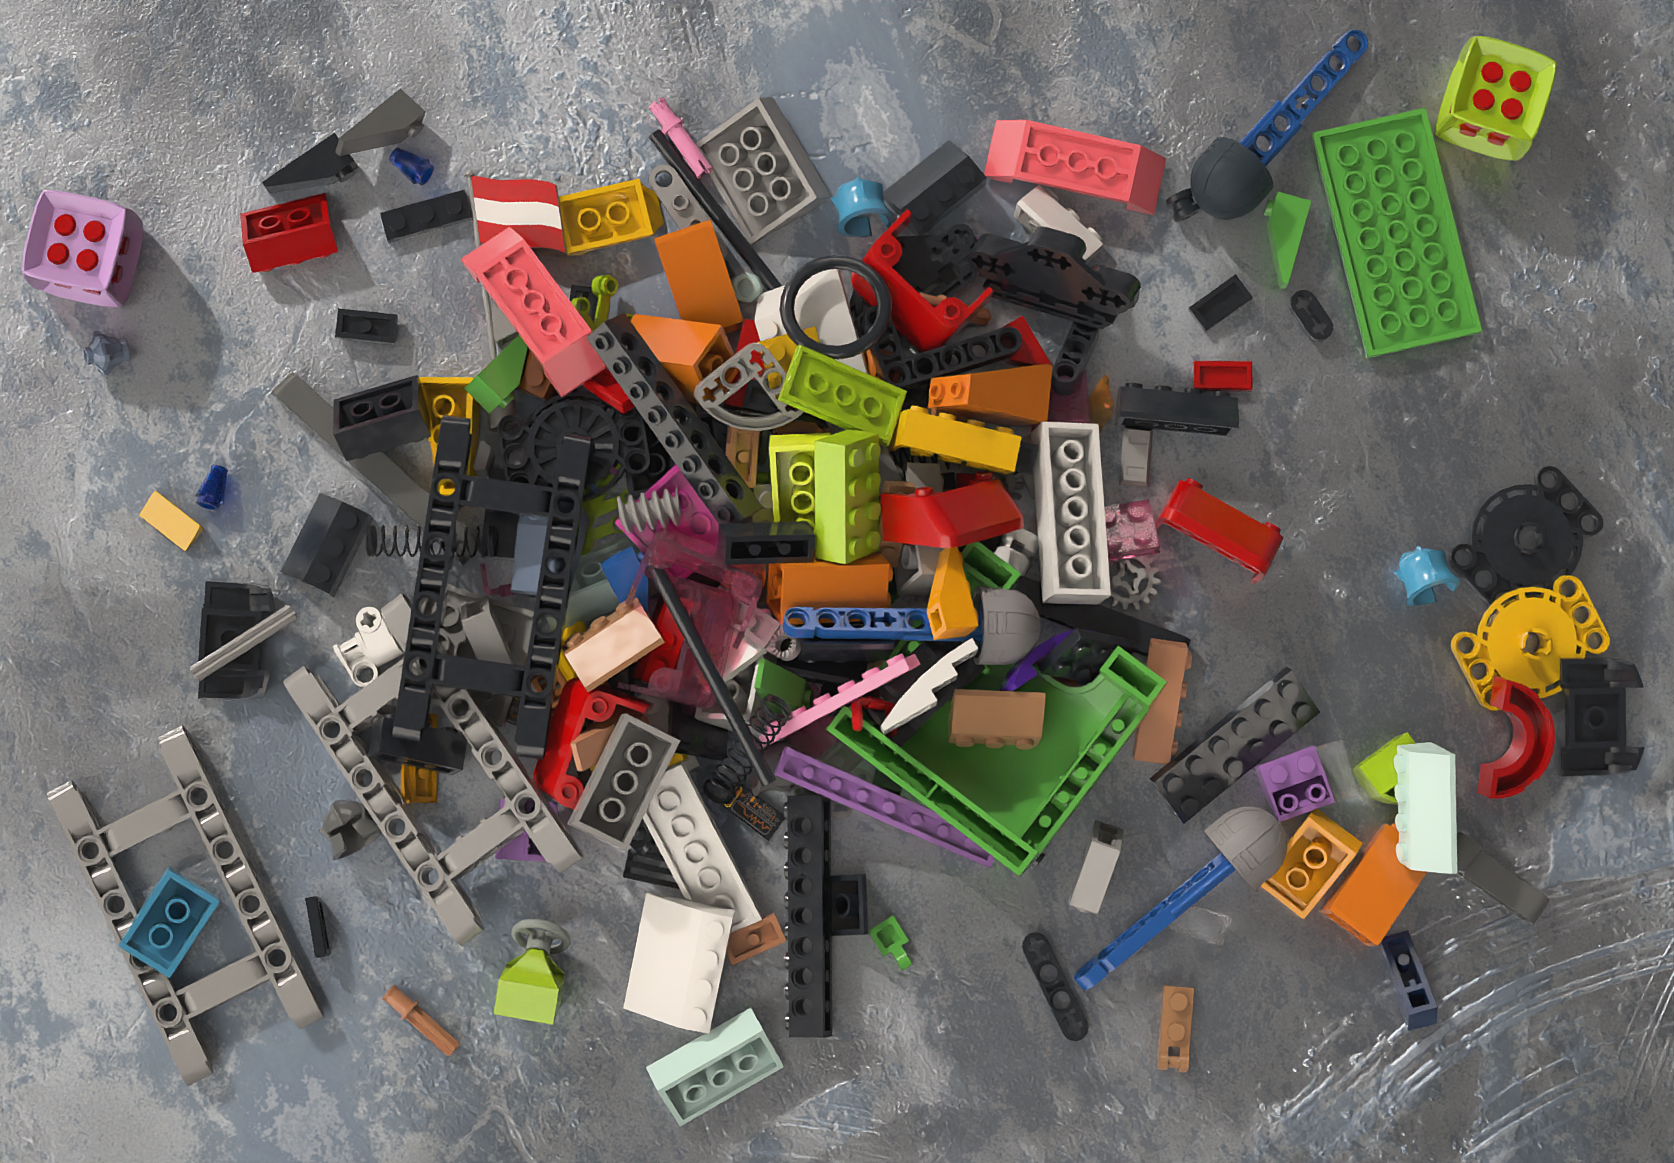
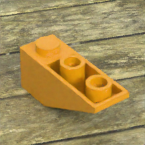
(950, 602)

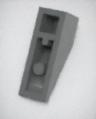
(384, 126)

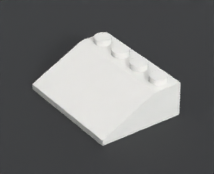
(679, 961)

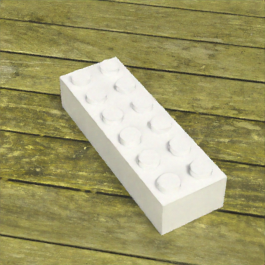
(1070, 513)

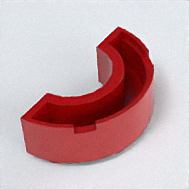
(1531, 742)

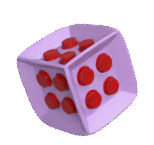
(82, 248)

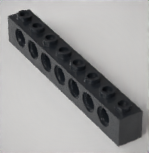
(673, 421)
(819, 930)

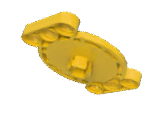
(1507, 636)

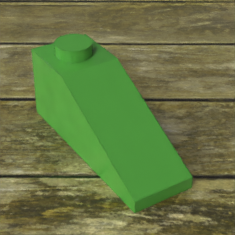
(1285, 228)
(500, 377)
(784, 684)

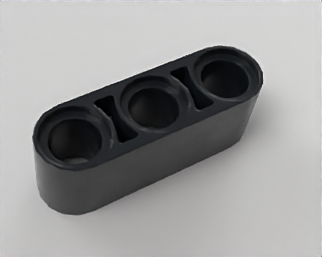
(1071, 365)

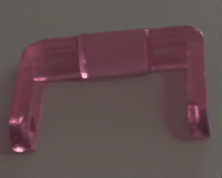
(503, 590)

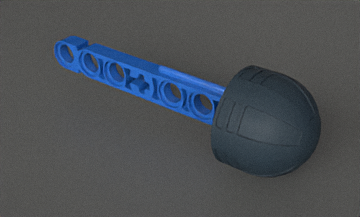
(1232, 175)

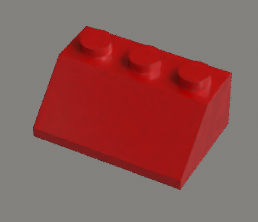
(288, 233)
(666, 654)

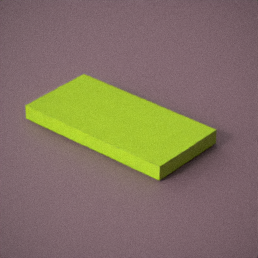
(841, 394)

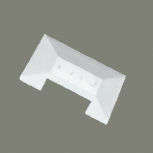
(819, 304)

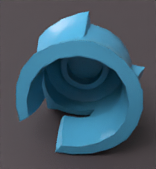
(859, 198)
(1421, 571)

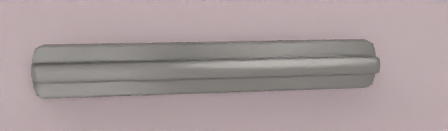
(243, 643)

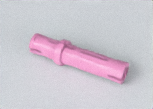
(674, 129)

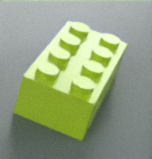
(847, 496)

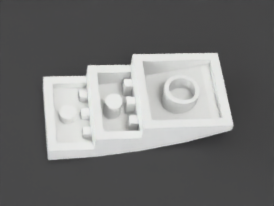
(920, 695)

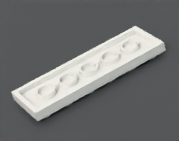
(696, 848)

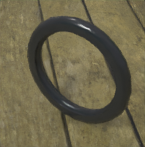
(878, 284)

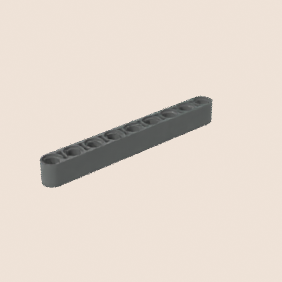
(375, 467)

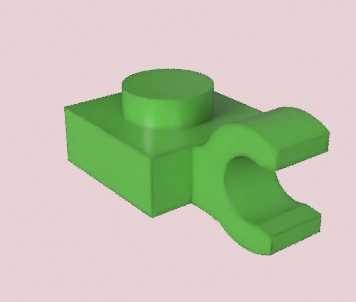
(890, 939)

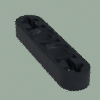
(1059, 984)

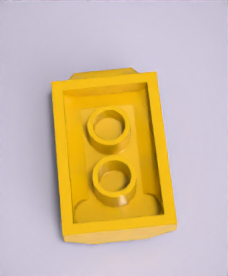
(609, 216)

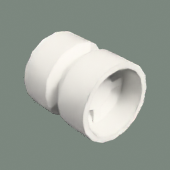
(1023, 540)

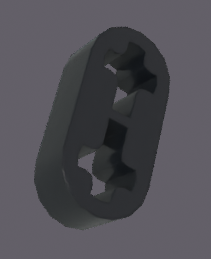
(1317, 312)

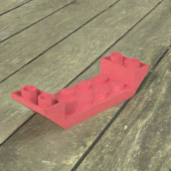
(1076, 163)
(536, 309)

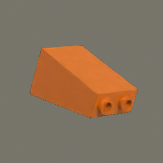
(699, 276)
(687, 351)
(996, 396)
(829, 584)
(1373, 889)

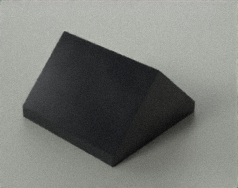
(849, 905)

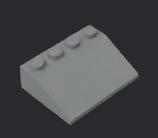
(762, 170)

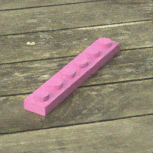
(847, 693)

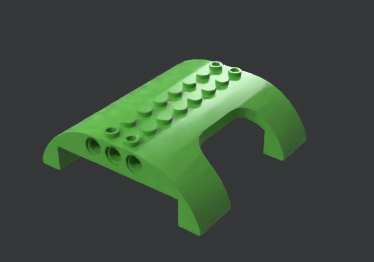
(1011, 796)

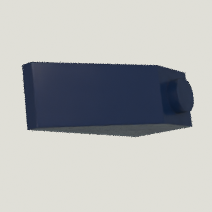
(1409, 981)

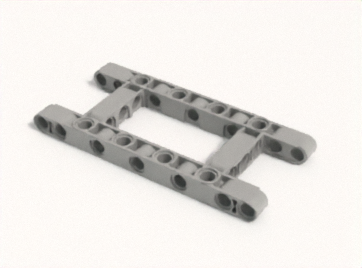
(388, 806)
(238, 877)

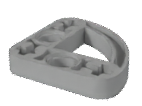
(747, 372)

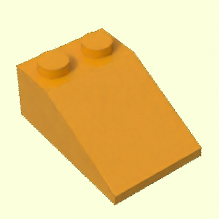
(1312, 862)

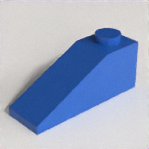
(621, 572)

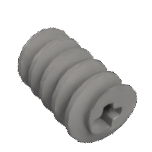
(650, 511)

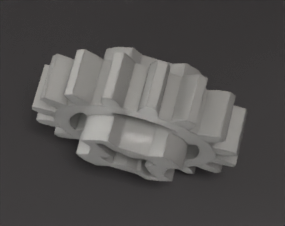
(1131, 592)

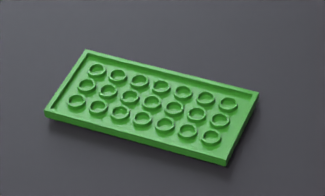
(1396, 233)

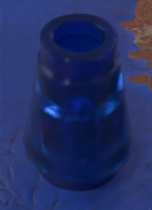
(412, 166)
(212, 489)

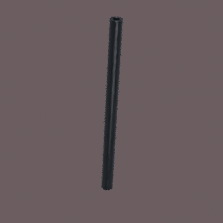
(714, 210)
(712, 676)

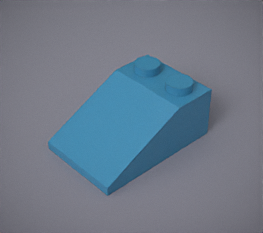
(169, 921)

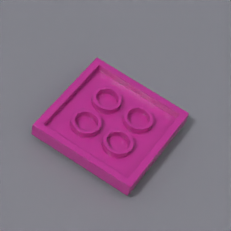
(695, 518)

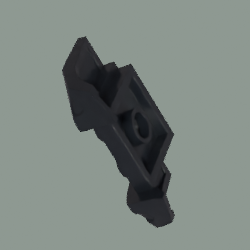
(226, 614)
(928, 654)
(1597, 716)

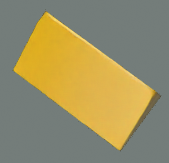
(171, 521)

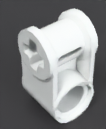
(377, 637)
(356, 659)

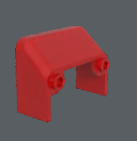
(911, 313)
(951, 518)
(1221, 527)
(566, 725)

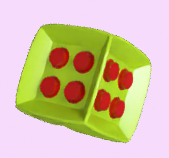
(1496, 98)

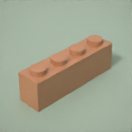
(1155, 734)

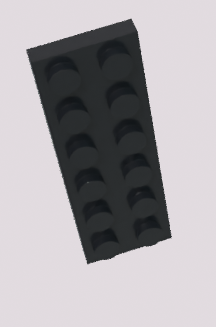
(1235, 745)

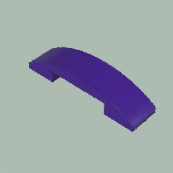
(1023, 670)

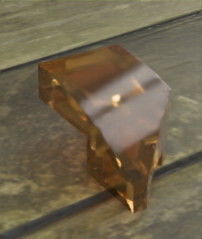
(1101, 403)

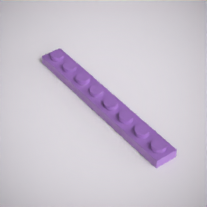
(877, 803)

